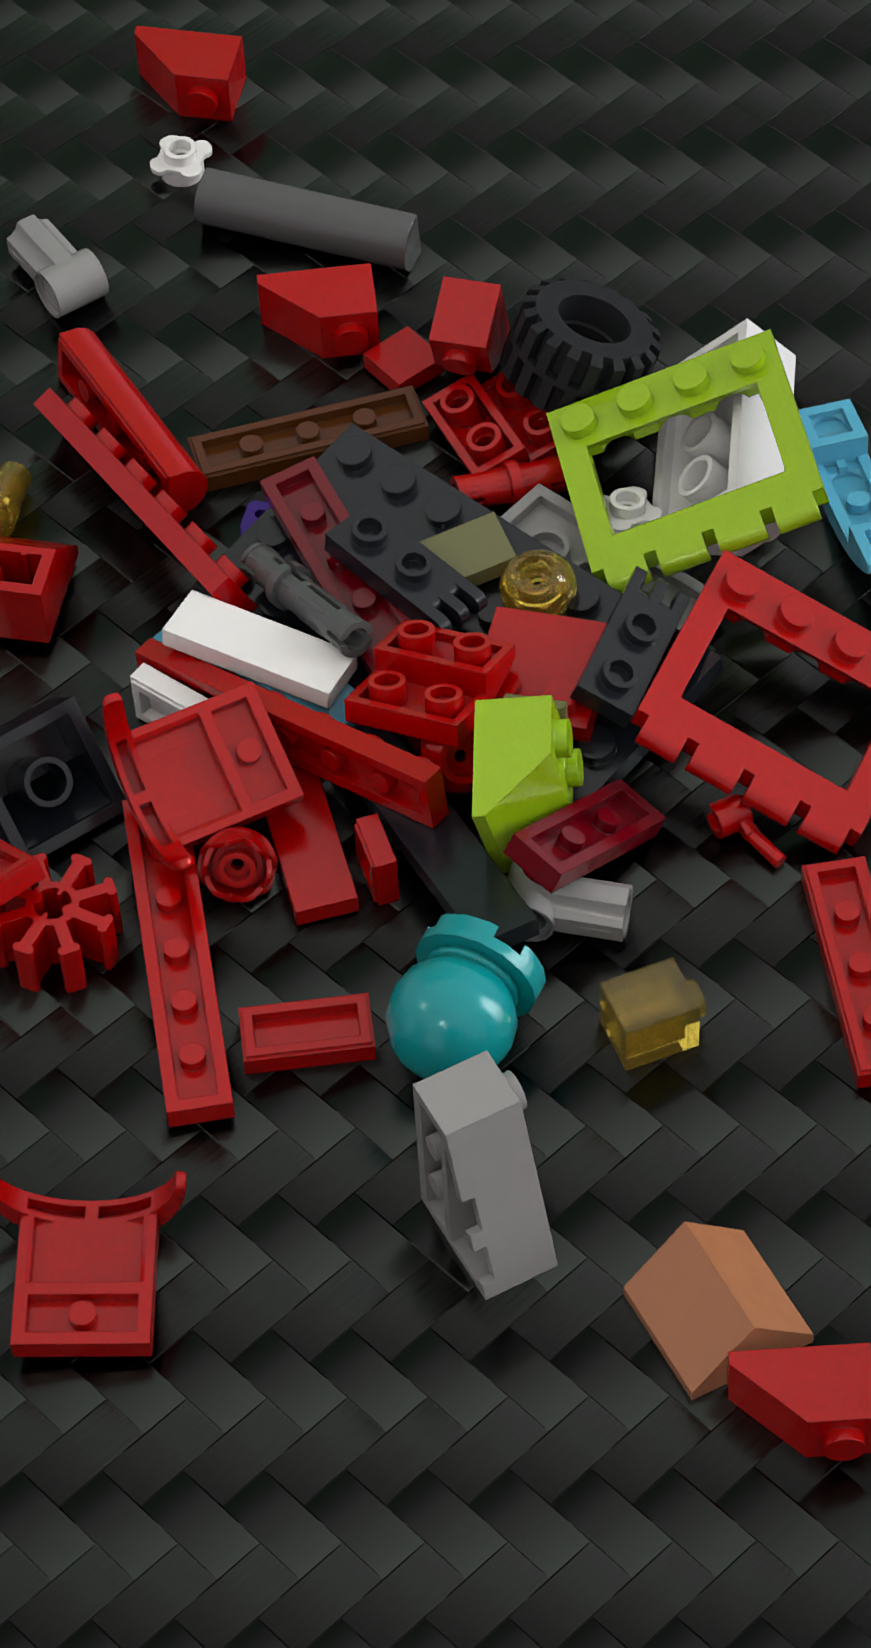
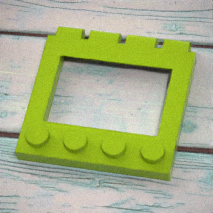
(730, 519)

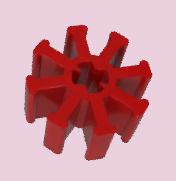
(61, 925)

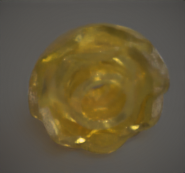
(538, 565)

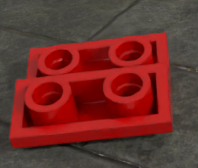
(490, 423)
(429, 682)

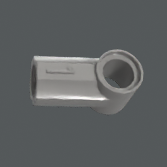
(61, 274)
(580, 908)

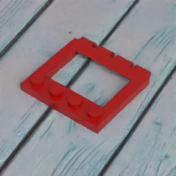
(727, 755)

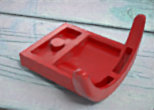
(199, 770)
(87, 1271)

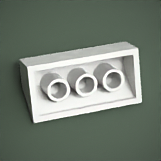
(719, 448)

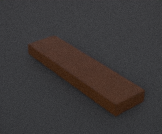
(277, 443)

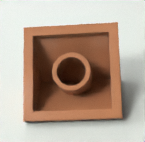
(711, 1297)

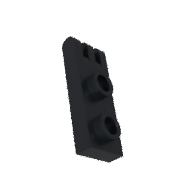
(403, 569)
(629, 649)

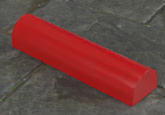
(111, 396)

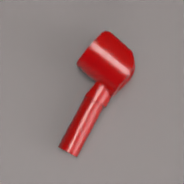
(733, 816)

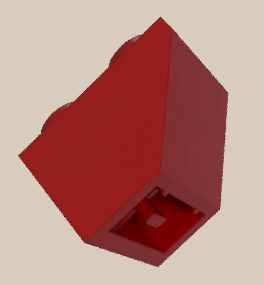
(33, 586)

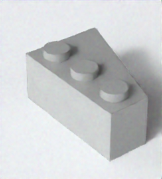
(482, 1173)

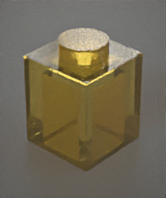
(651, 1013)

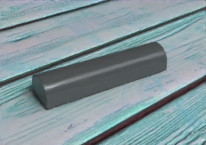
(308, 219)

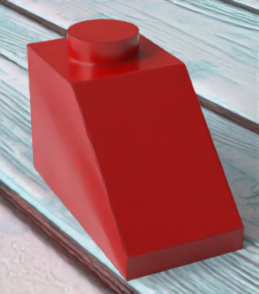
(193, 70)
(322, 308)
(469, 326)
(808, 1396)

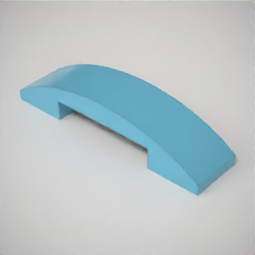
(845, 469)

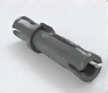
(292, 588)

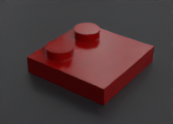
(548, 658)

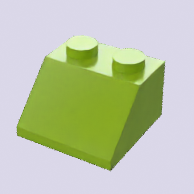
(520, 768)

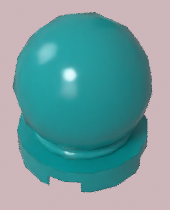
(460, 996)

